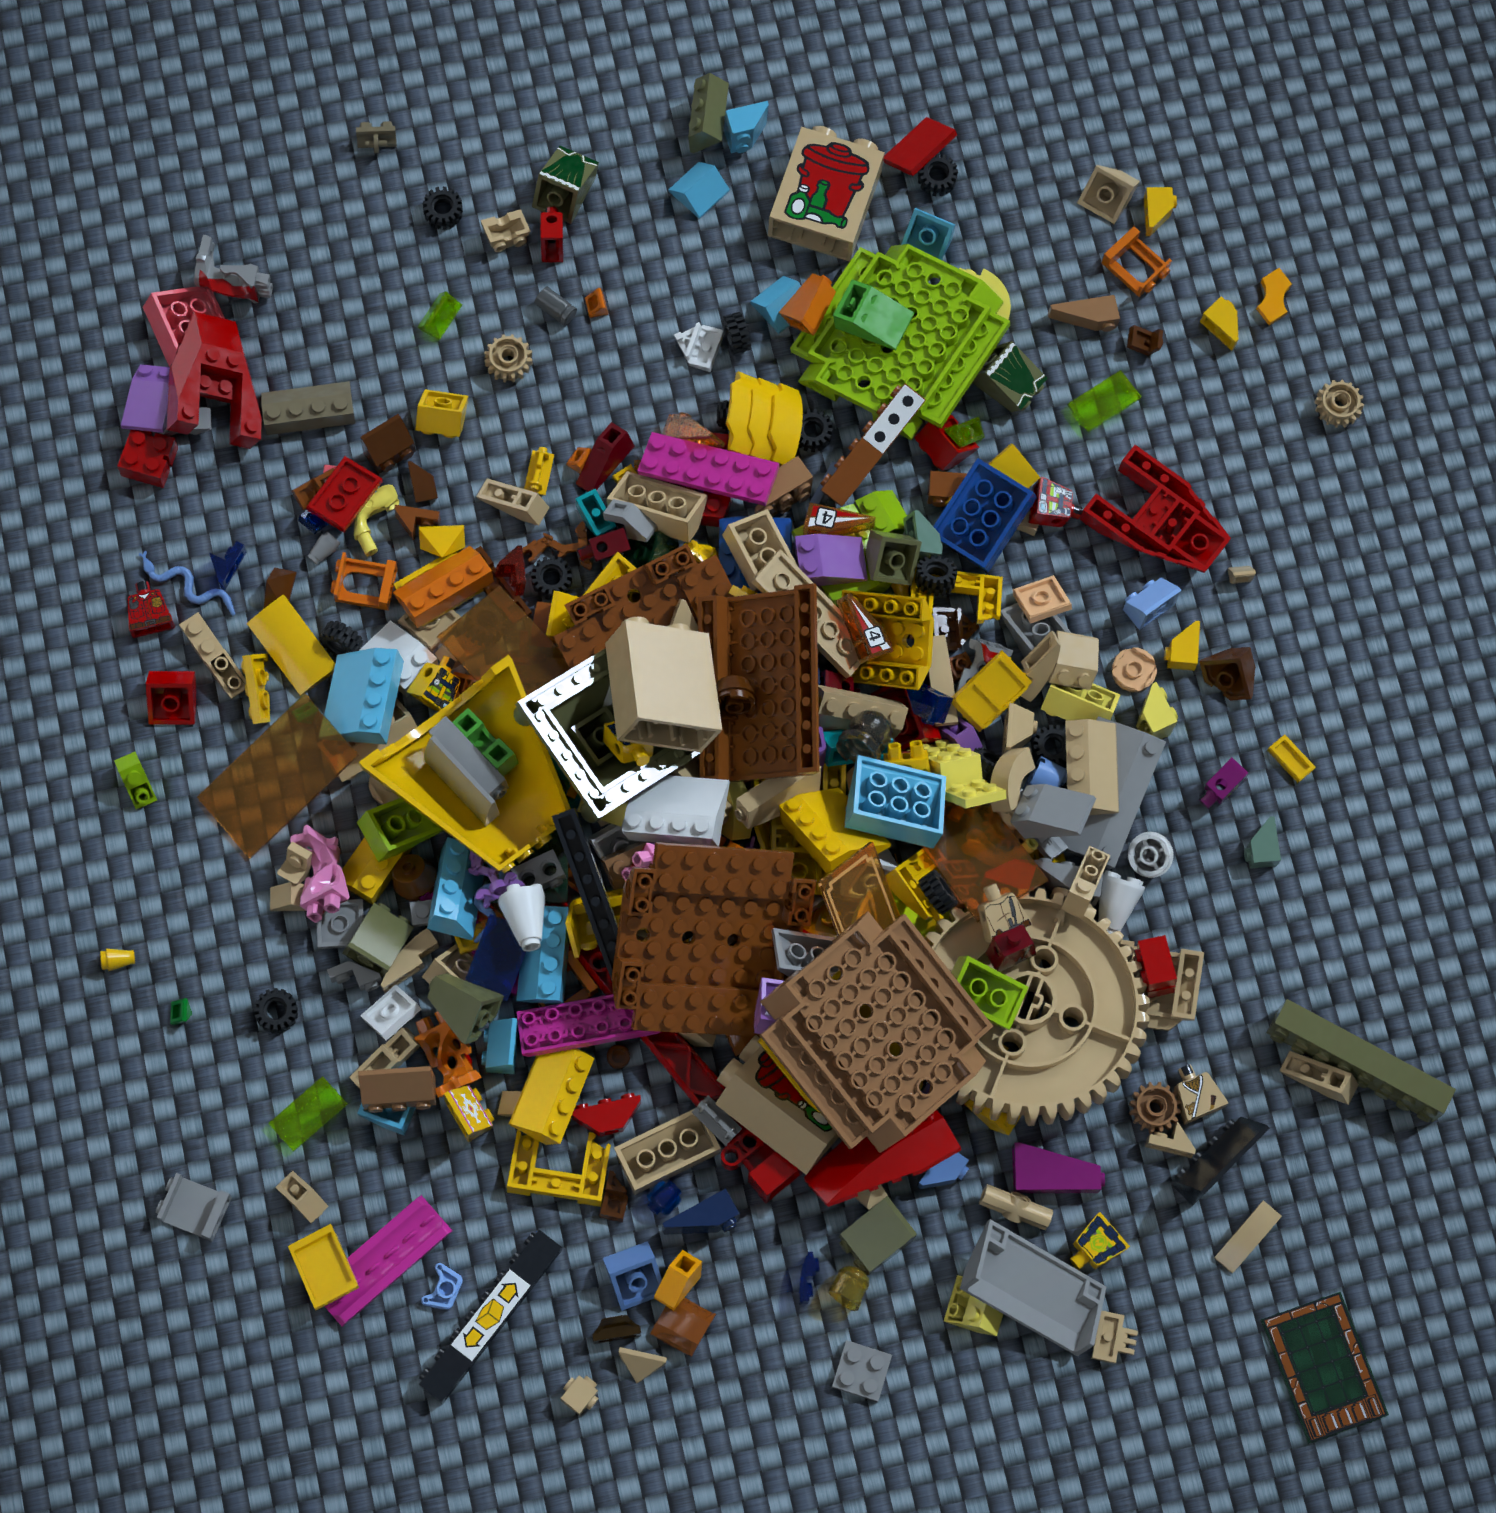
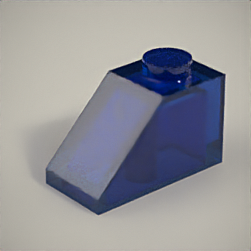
(930, 704)

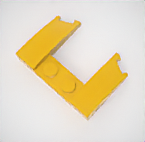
(985, 587)
(905, 884)
(585, 1188)

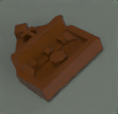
(953, 625)

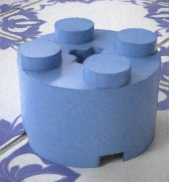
(1047, 773)

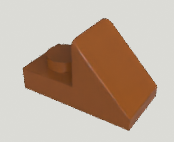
(411, 516)

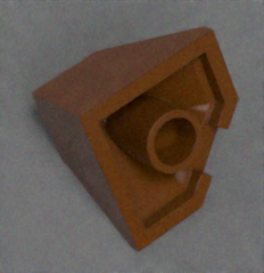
(1231, 672)

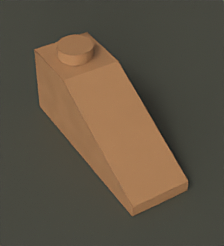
(1091, 313)

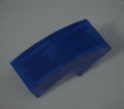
(808, 1271)

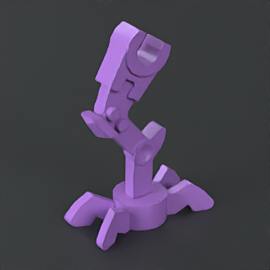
(497, 885)

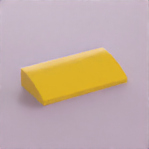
(292, 645)

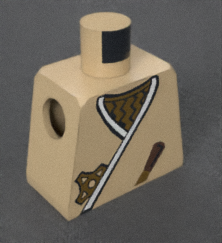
(1197, 1095)

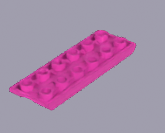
(575, 1026)
(390, 1255)

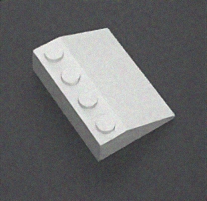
(678, 811)

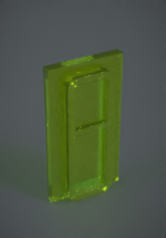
(1104, 401)
(308, 1113)

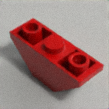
(608, 1115)

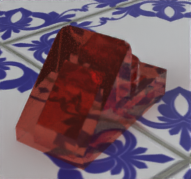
(513, 567)

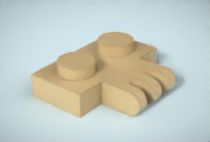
(1112, 1338)

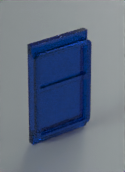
(496, 958)

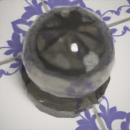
(866, 736)

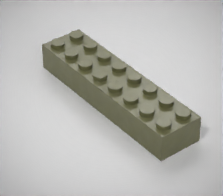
(1368, 1064)

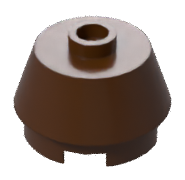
(735, 697)
(414, 877)

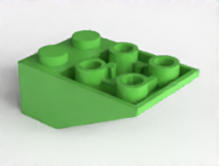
(872, 315)

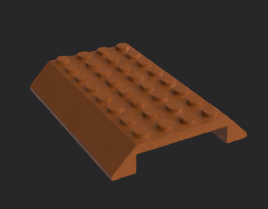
(774, 647)

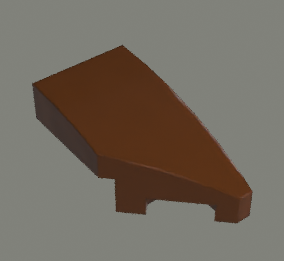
(422, 483)

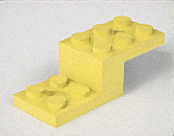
(962, 774)

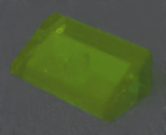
(440, 315)
(966, 431)

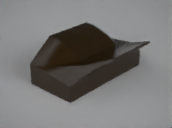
(616, 1329)

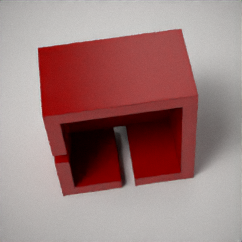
(144, 457)
(1156, 966)

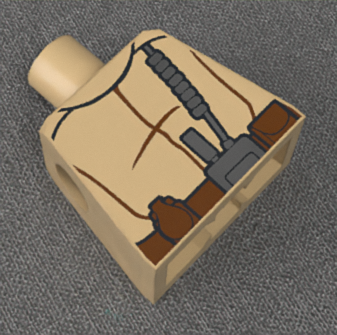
(1000, 913)

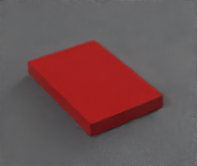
(919, 146)
(344, 494)

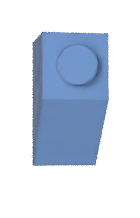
(945, 1172)

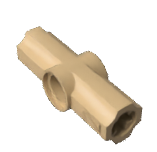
(1016, 1207)

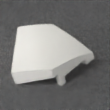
(700, 345)

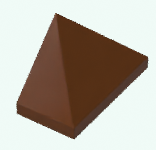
(279, 583)

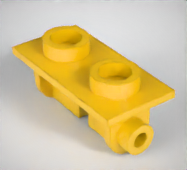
(539, 471)

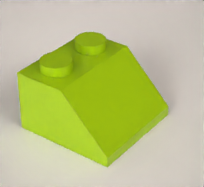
(885, 508)

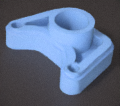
(446, 1289)

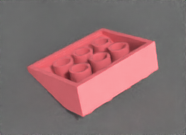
(171, 312)

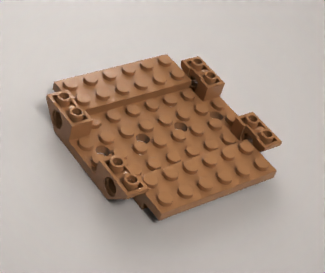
(847, 1059)

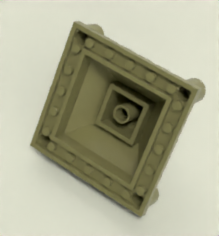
(570, 723)

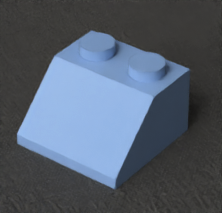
(1151, 602)

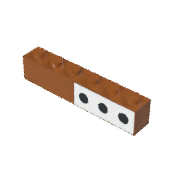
(872, 445)

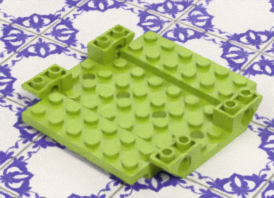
(938, 351)

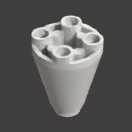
(1118, 899)
(524, 913)

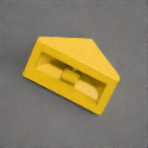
(442, 539)

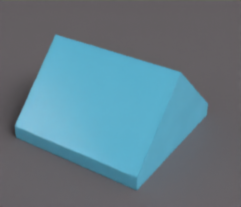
(700, 188)
(929, 233)
(773, 299)

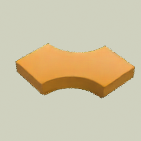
(1275, 287)

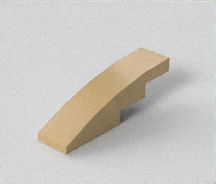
(941, 677)

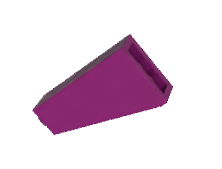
(1050, 1172)

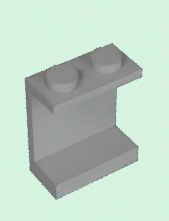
(193, 1207)

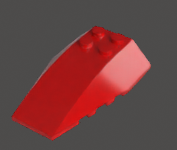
(853, 1170)

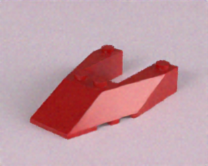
(213, 367)
(1168, 525)

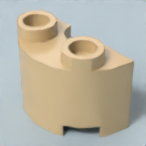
(506, 231)

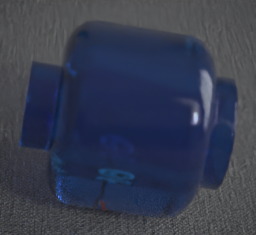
(664, 1198)

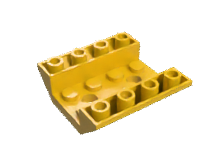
(899, 617)

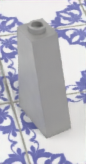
(470, 758)

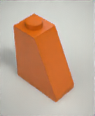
(809, 304)

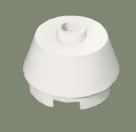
(1150, 854)

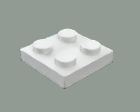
(391, 1012)

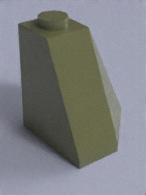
(464, 1005)

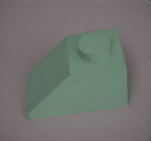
(920, 528)
(1264, 847)

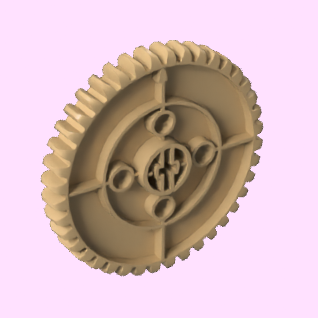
(1086, 981)

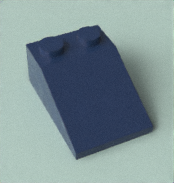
(708, 1216)

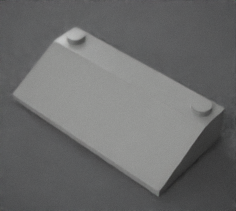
(1136, 763)
(1034, 1288)

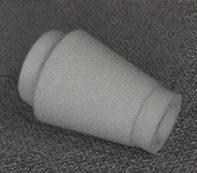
(323, 548)

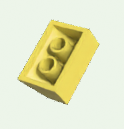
(1079, 703)

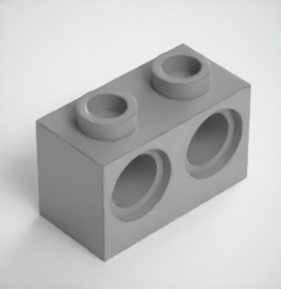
(536, 868)

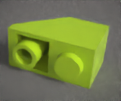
(135, 780)

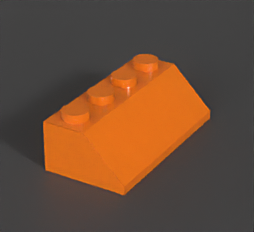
(444, 586)

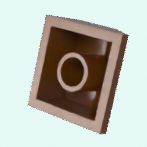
(388, 444)

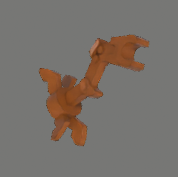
(538, 547)

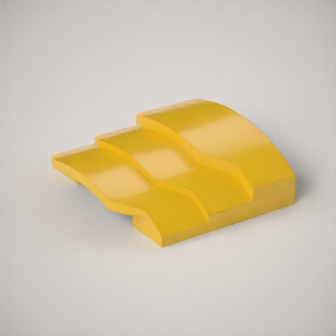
(764, 419)

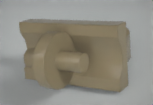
(376, 136)

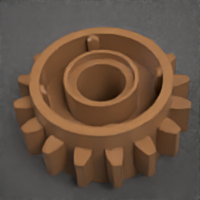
(1163, 1098)

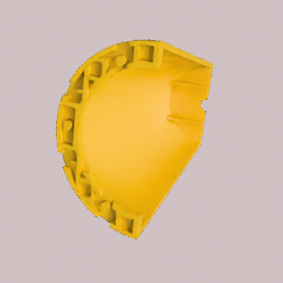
(533, 783)

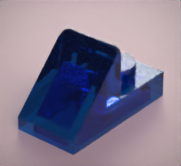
(226, 568)

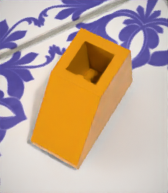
(678, 1280)

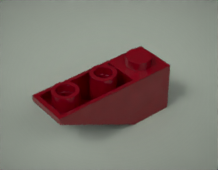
(604, 457)

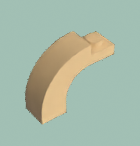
(1008, 775)

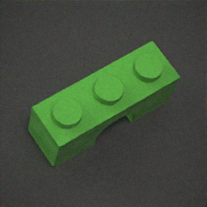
(492, 749)

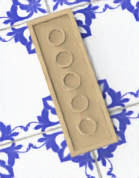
(832, 634)

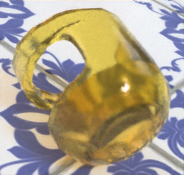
(850, 1283)

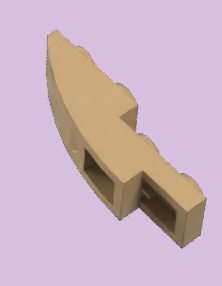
(213, 655)

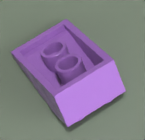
(147, 400)
(831, 558)

